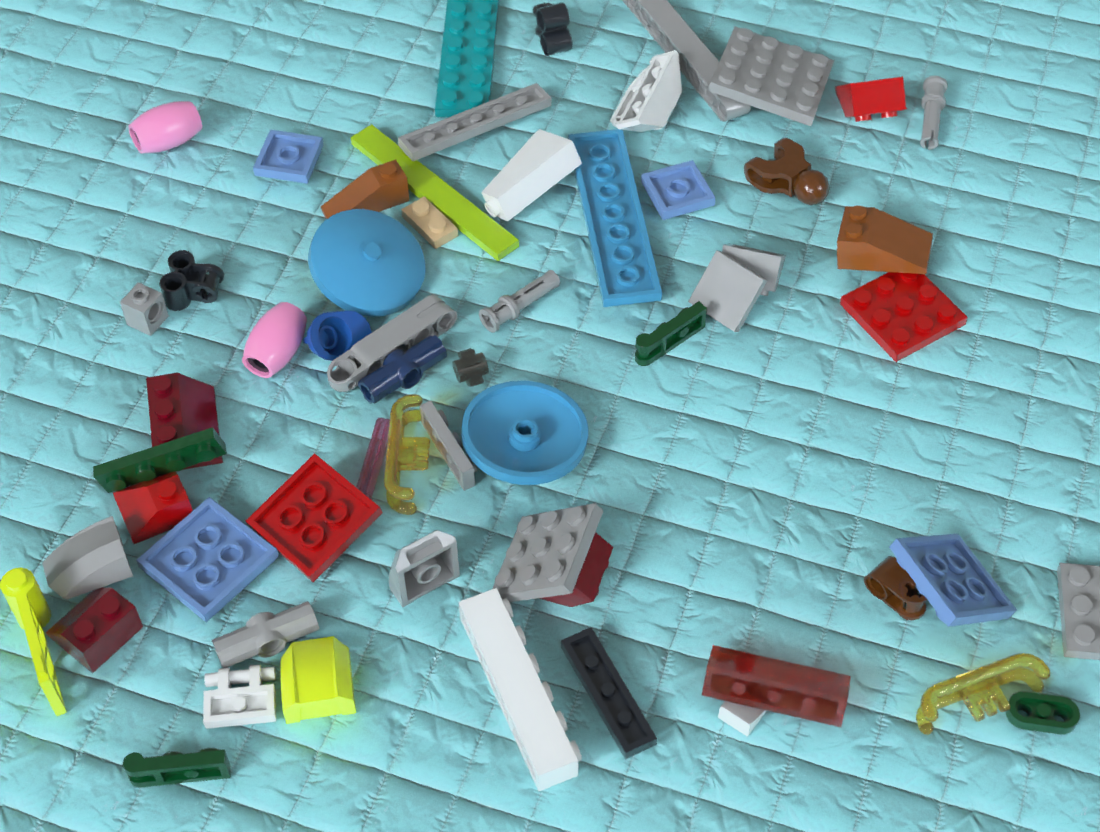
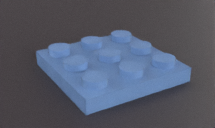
(207, 559)
(952, 579)

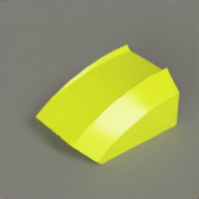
(316, 680)

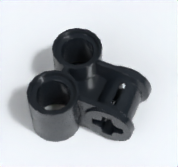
(552, 27)
(189, 281)

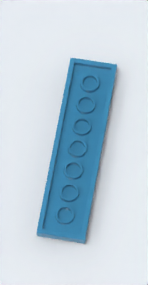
(615, 220)

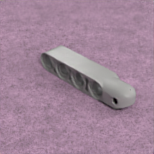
(409, 328)

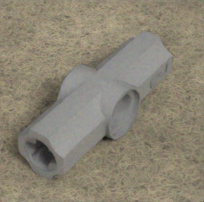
(265, 634)

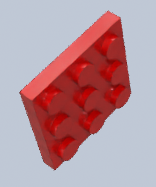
(903, 312)
(314, 517)

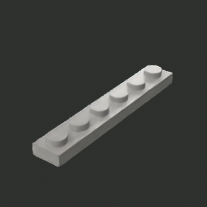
(474, 122)

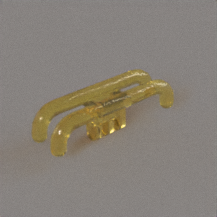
(404, 453)
(981, 688)

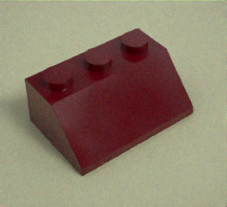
(181, 408)

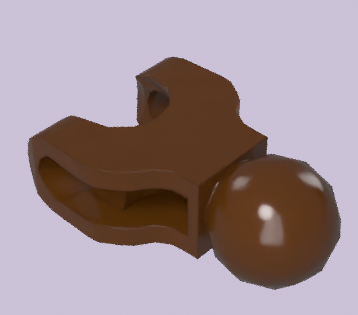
(788, 174)

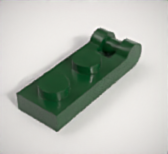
(670, 334)
(176, 767)

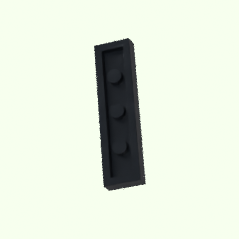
(608, 693)

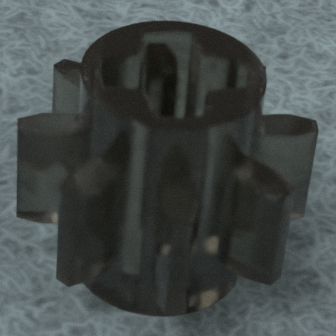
(470, 367)

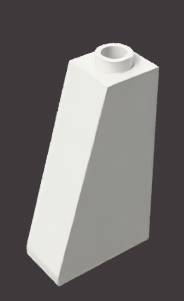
(530, 173)

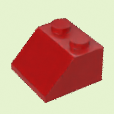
(872, 97)

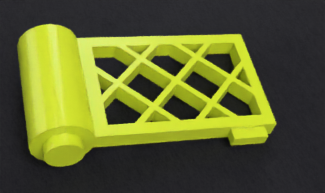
(33, 615)

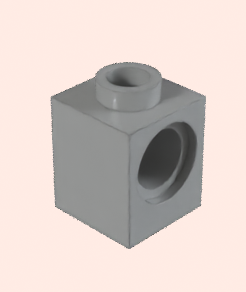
(144, 309)

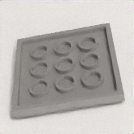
(771, 75)

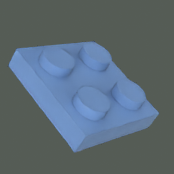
(288, 156)
(678, 189)

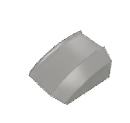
(87, 561)
(423, 566)

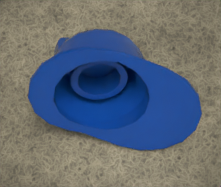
(336, 333)

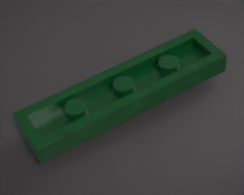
(159, 460)

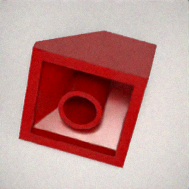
(153, 506)

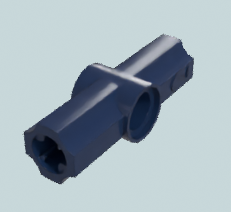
(402, 369)

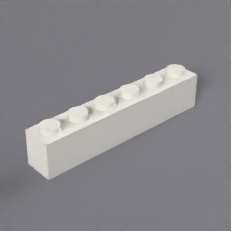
(518, 689)

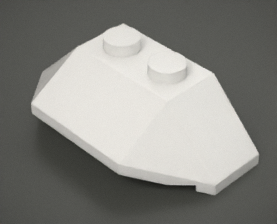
(650, 95)

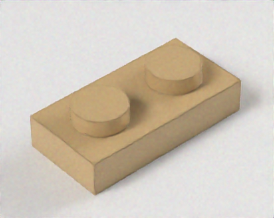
(429, 222)

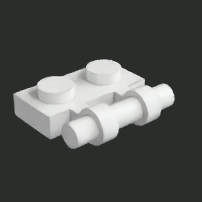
(240, 704)

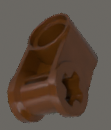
(895, 588)

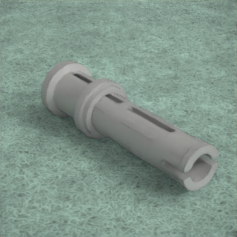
(932, 103)
(509, 306)

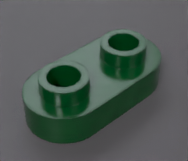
(1041, 712)

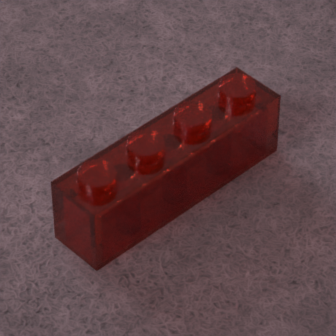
(776, 686)

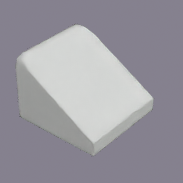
(740, 716)

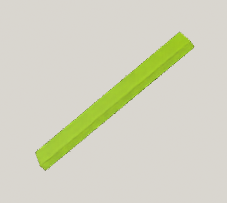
(447, 200)

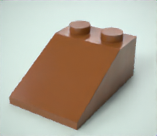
(881, 242)

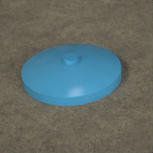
(366, 262)
(524, 432)

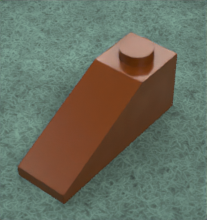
(373, 190)

